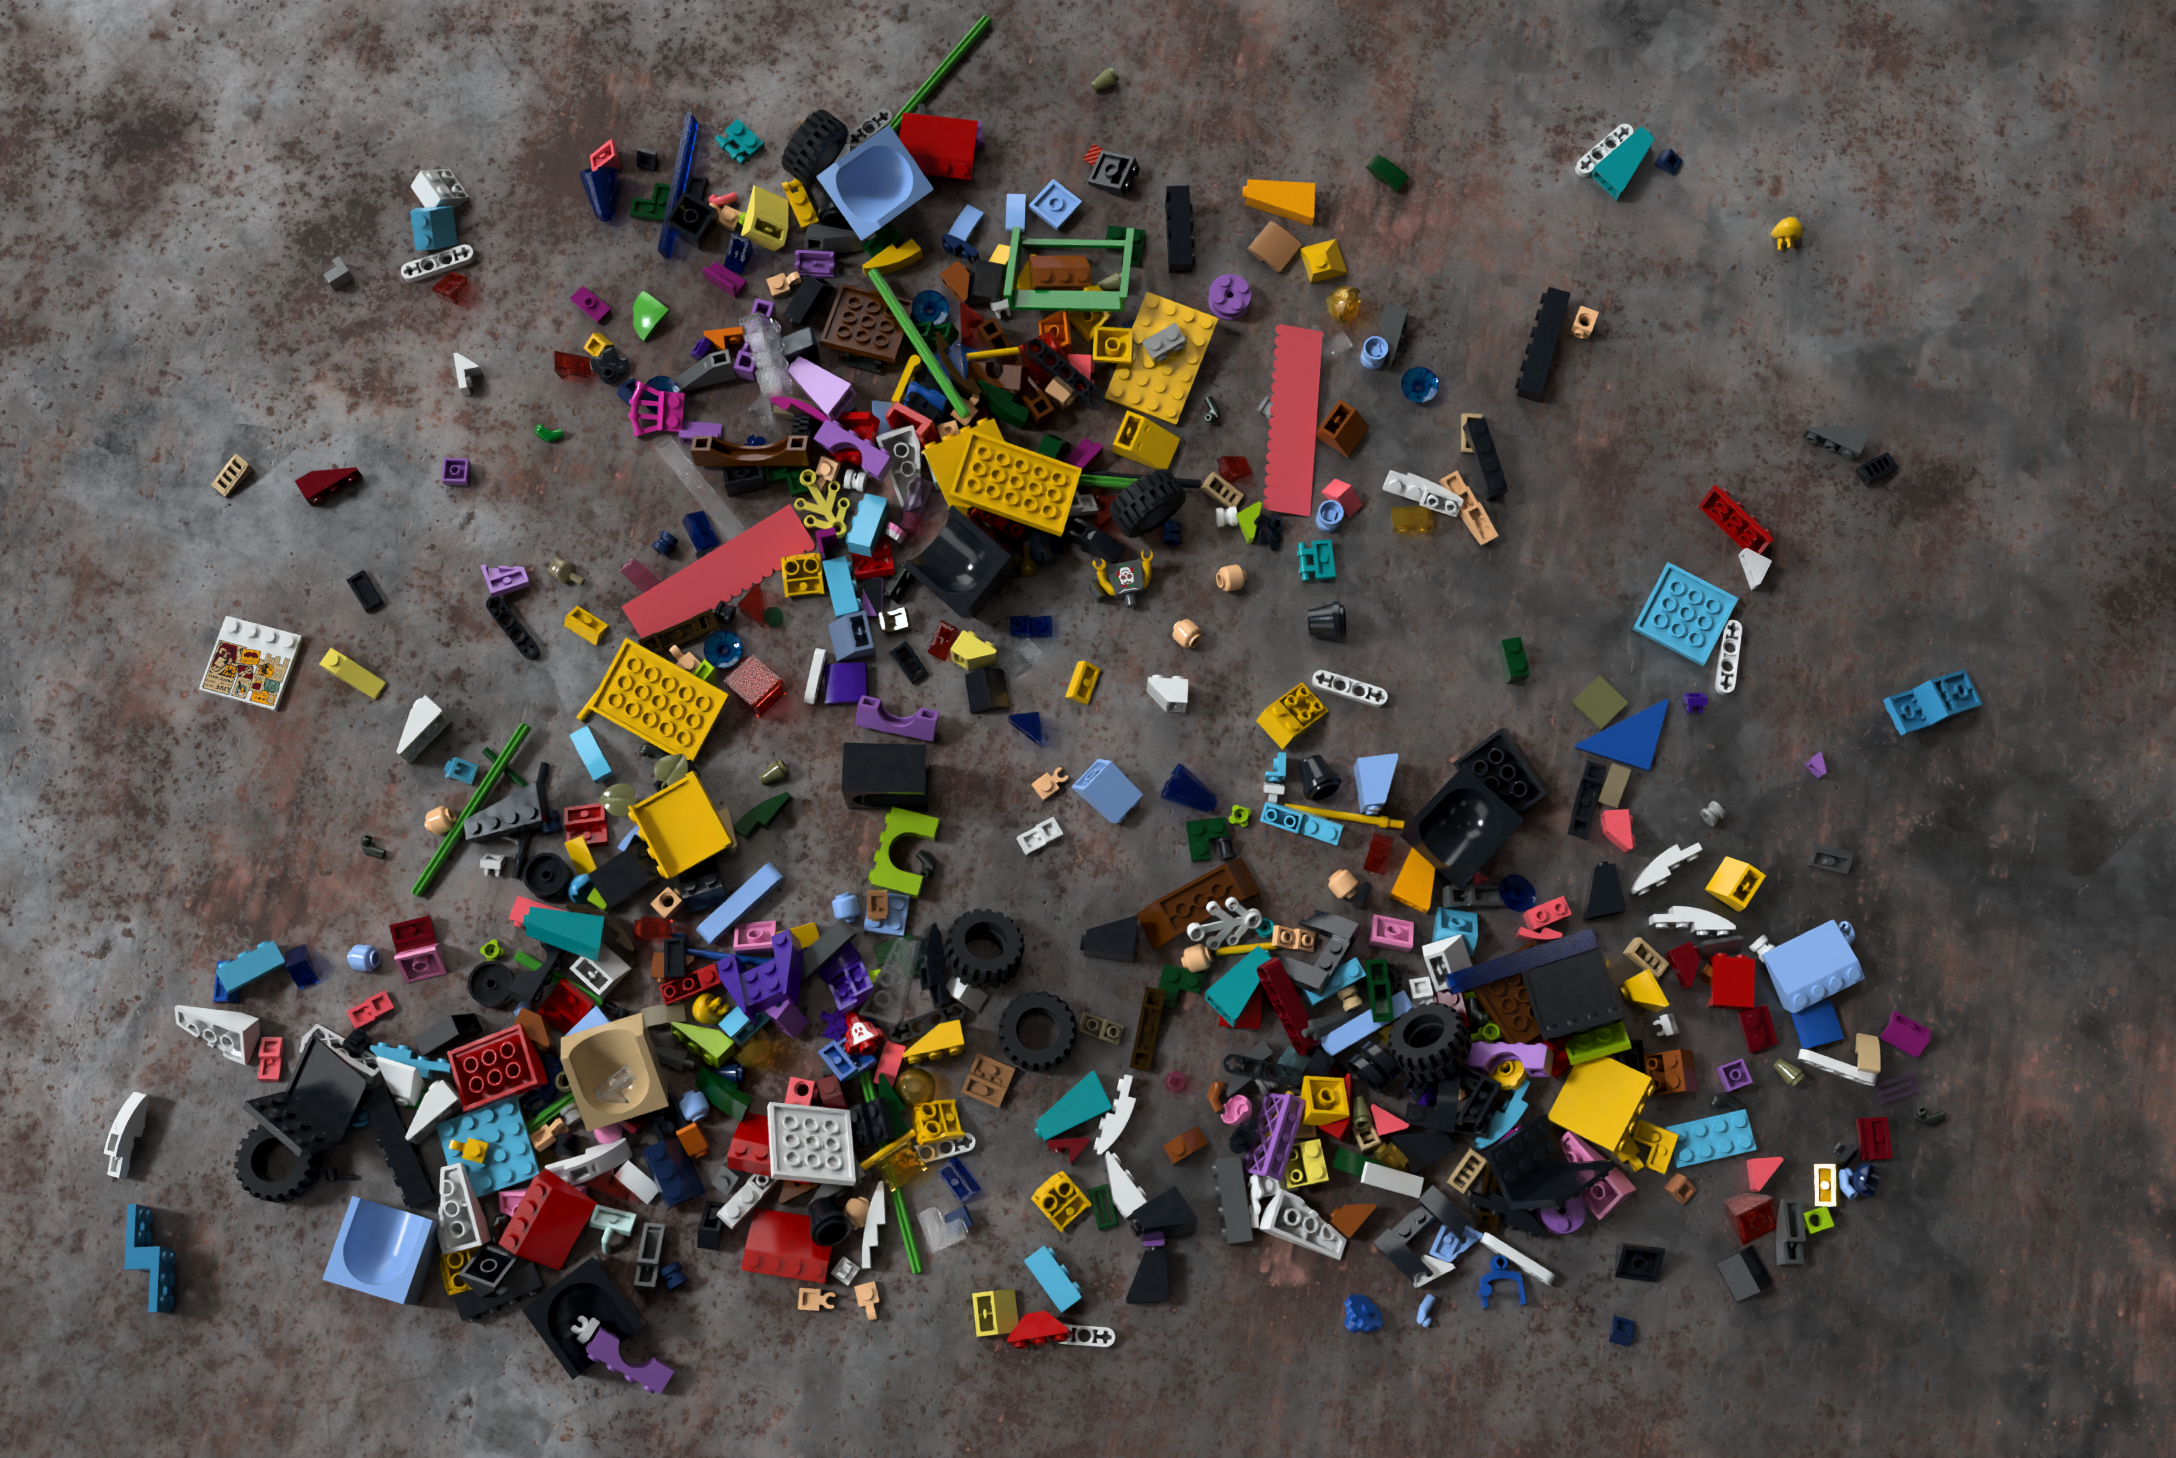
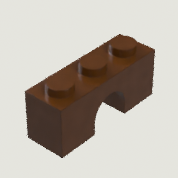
(1013, 376)

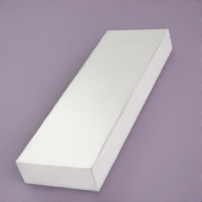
(1392, 1180)

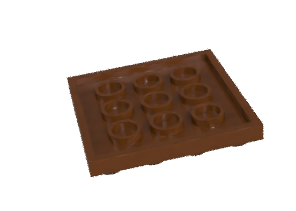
(864, 324)
(1510, 1006)

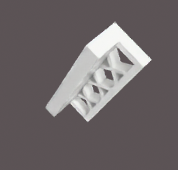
(358, 1063)

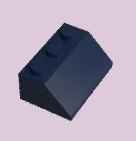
(673, 1172)

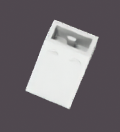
(1123, 1191)

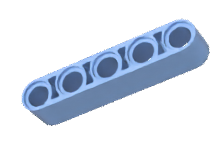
(740, 903)
(1362, 1026)

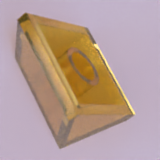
(900, 1165)

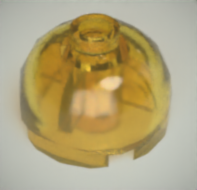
(1343, 304)
(755, 1051)
(915, 1087)

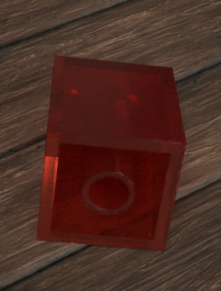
(755, 685)

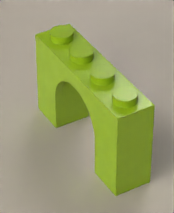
(899, 825)

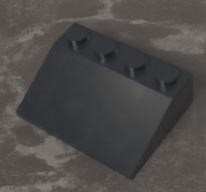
(1506, 771)

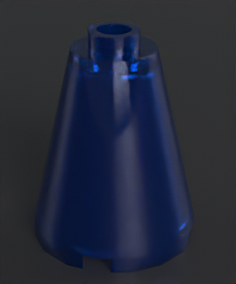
(601, 191)
(1188, 790)

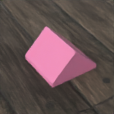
(1391, 934)
(754, 937)
(421, 963)

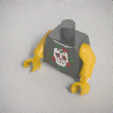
(1126, 578)

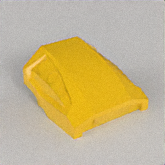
(802, 574)
(936, 1122)
(1060, 1200)
(451, 1265)

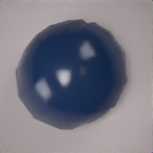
(1865, 1180)

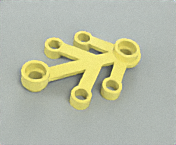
(823, 507)

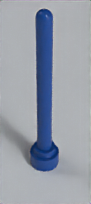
(719, 956)

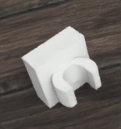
(999, 306)
(1273, 790)
(492, 861)
(1669, 1025)
(845, 1271)
(587, 1329)

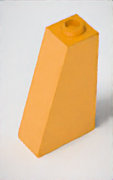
(1282, 198)
(1414, 882)

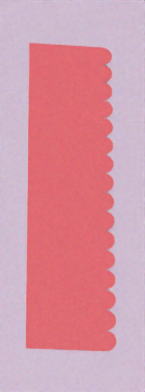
(1294, 420)
(720, 573)

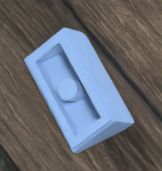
(879, 410)

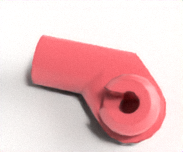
(723, 200)

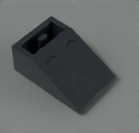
(702, 885)

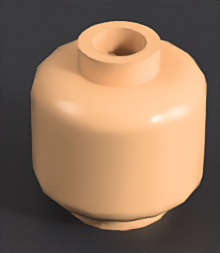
(1231, 578)
(1187, 633)
(440, 820)
(1343, 884)
(1197, 958)
(857, 1211)

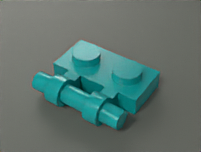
(743, 138)
(1322, 559)

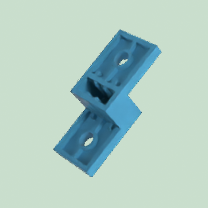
(1932, 702)
(154, 1259)

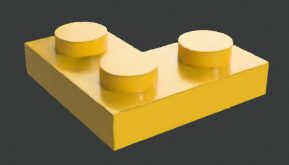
(1662, 1143)

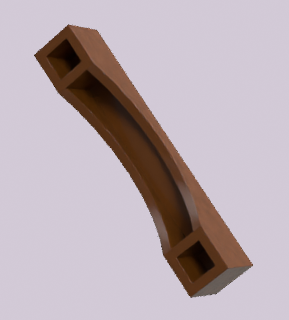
(1032, 398)
(716, 452)

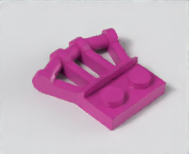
(670, 410)

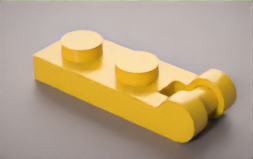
(800, 204)
(912, 367)

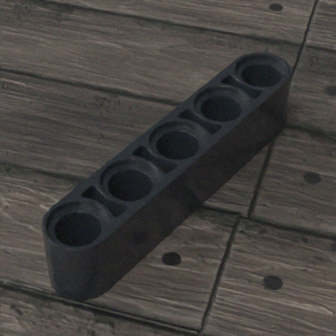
(1062, 365)

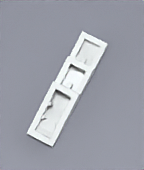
(875, 1217)

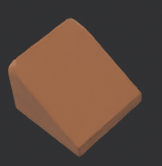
(1680, 1188)

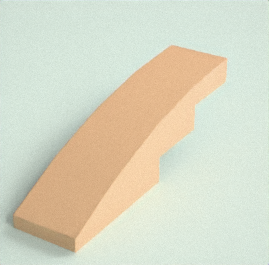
(1471, 510)

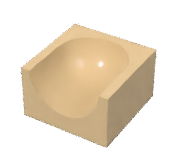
(599, 1053)

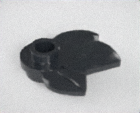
(609, 362)
(1269, 530)

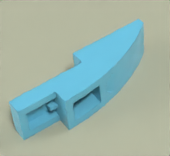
(1302, 822)
(406, 1056)
(1503, 1122)

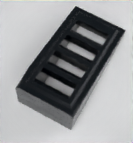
(1865, 476)
(909, 652)

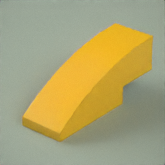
(894, 259)

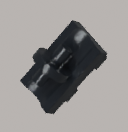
(1243, 1137)

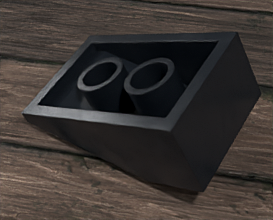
(626, 875)

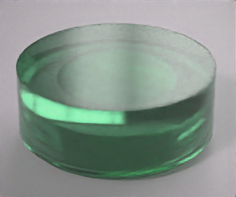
(773, 617)

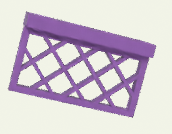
(1279, 1143)

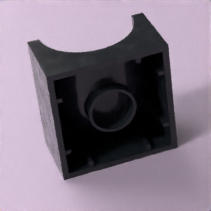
(964, 563)
(885, 776)
(1461, 827)
(589, 1293)

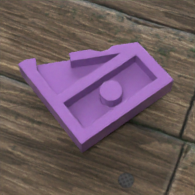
(505, 579)

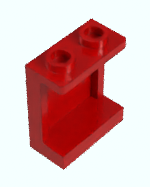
(902, 416)
(863, 424)
(1732, 982)

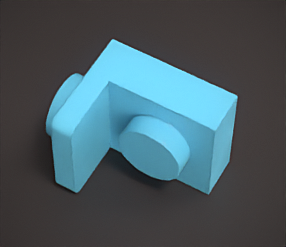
(1280, 765)
(460, 770)

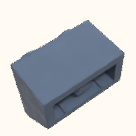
(851, 637)

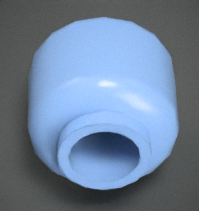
(846, 907)
(363, 957)
(694, 1106)

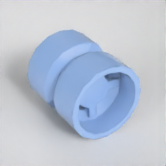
(1374, 352)
(1329, 516)

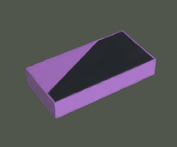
(872, 597)

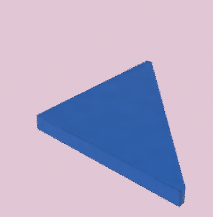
(1630, 740)

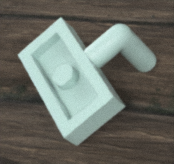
(612, 1221)

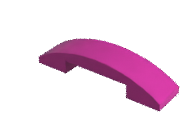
(785, 402)

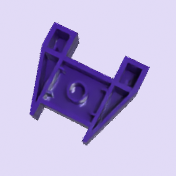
(766, 983)

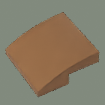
(1274, 246)
(988, 1080)

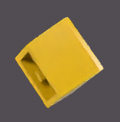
(1735, 883)

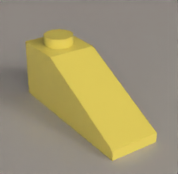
(352, 673)

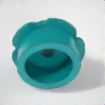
(1269, 931)

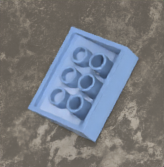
(1812, 967)

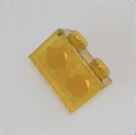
(1410, 519)
(1393, 1155)

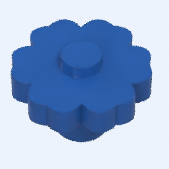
(1361, 1314)

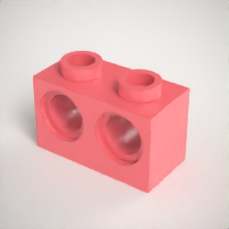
(1547, 914)
(792, 1093)

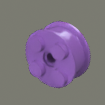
(1229, 297)
(1564, 1223)

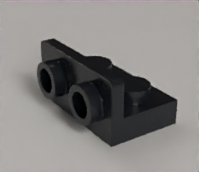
(668, 1119)

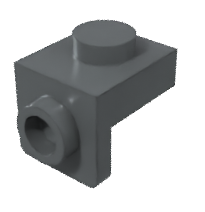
(726, 1179)

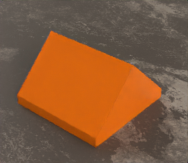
(1059, 324)

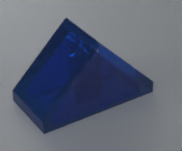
(738, 253)
(1028, 725)
(301, 967)

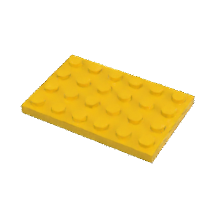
(1163, 386)
(1015, 483)
(658, 700)

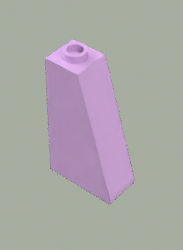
(822, 387)

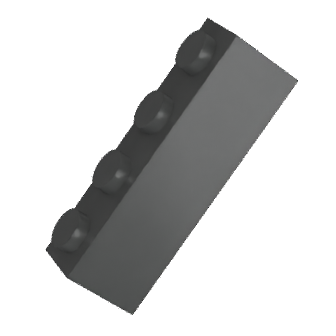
(1233, 1200)

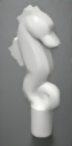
(1255, 1194)

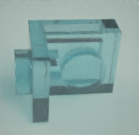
(1286, 1059)

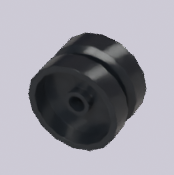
(537, 873)
(481, 980)
(1373, 1067)

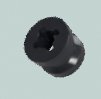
(725, 612)

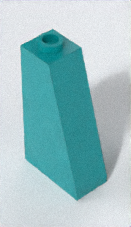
(1620, 165)
(566, 930)
(1237, 987)
(1077, 1107)

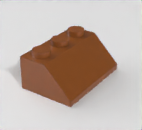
(1059, 272)

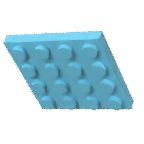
(1685, 614)
(510, 1151)

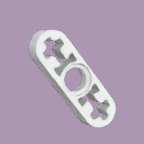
(815, 676)
(1089, 1343)

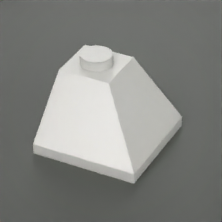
(402, 1081)

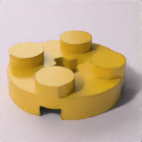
(1513, 1078)

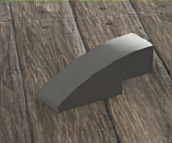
(1471, 897)
(1261, 1052)
(1790, 1233)
(650, 1257)

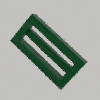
(1107, 1224)

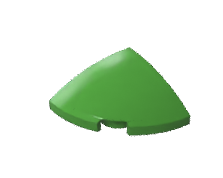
(647, 315)

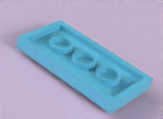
(1712, 1138)

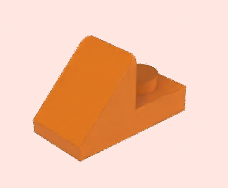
(722, 336)

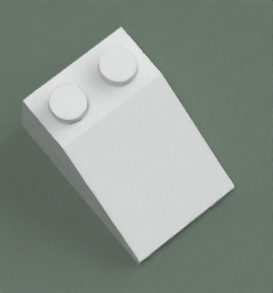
(422, 726)
(436, 1107)

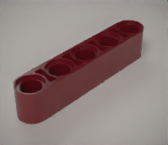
(1286, 1004)

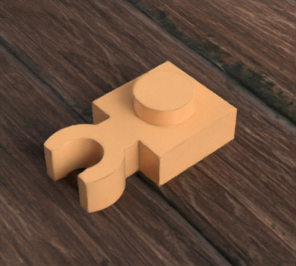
(1047, 784)
(812, 1299)

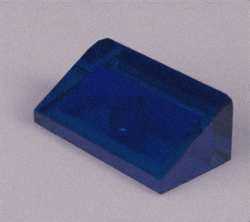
(700, 531)
(958, 1180)

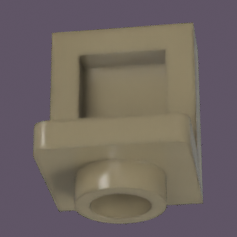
(894, 620)

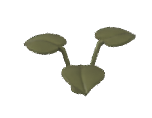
(621, 795)

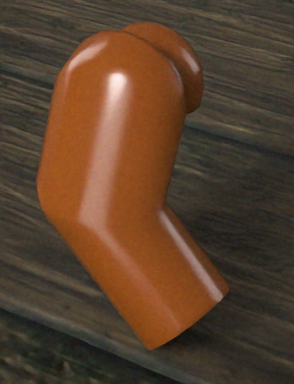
(1214, 1094)

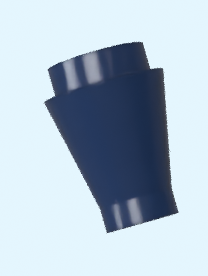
(732, 1072)

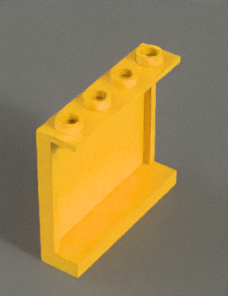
(946, 456)
(680, 826)
(1602, 1102)

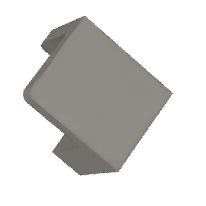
(339, 275)

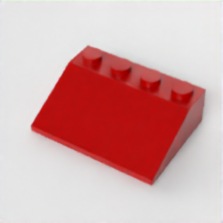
(940, 144)
(1735, 521)
(496, 1068)
(751, 1148)
(548, 1221)
(783, 1247)

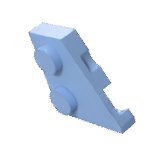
(1448, 1247)

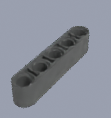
(825, 949)

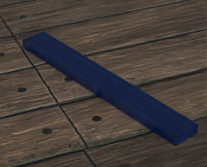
(678, 180)
(1520, 961)

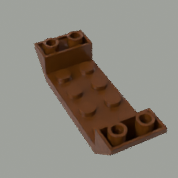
(1186, 905)

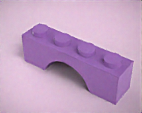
(743, 365)
(834, 438)
(873, 715)
(1535, 1058)
(652, 1374)

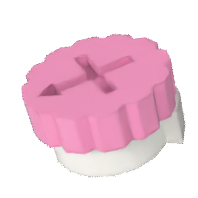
(895, 532)

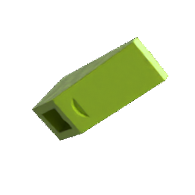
(707, 1042)

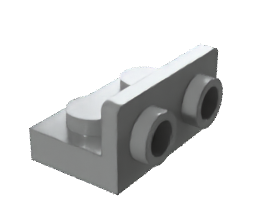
(1164, 343)

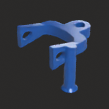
(1497, 1273)

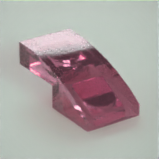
(639, 575)

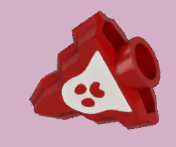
(861, 1035)

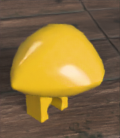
(1787, 231)
(708, 1009)

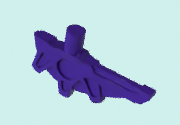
(836, 1025)

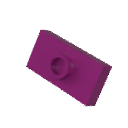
(590, 304)

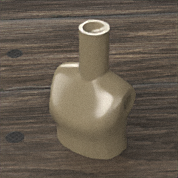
(564, 571)

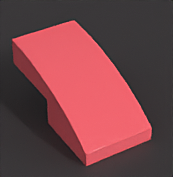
(1544, 935)
(371, 1010)
(271, 1059)
(890, 1061)

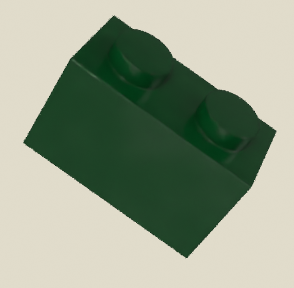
(1513, 660)

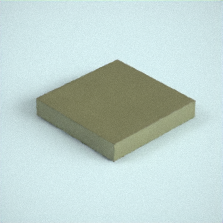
(1599, 702)

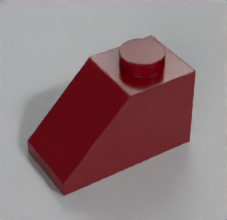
(1684, 963)
(832, 1093)

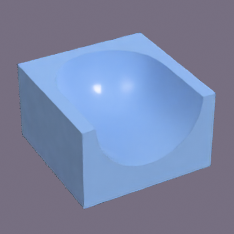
(875, 182)
(383, 1251)

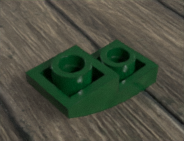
(1384, 169)

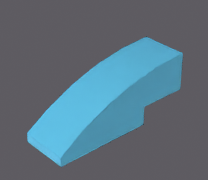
(591, 755)

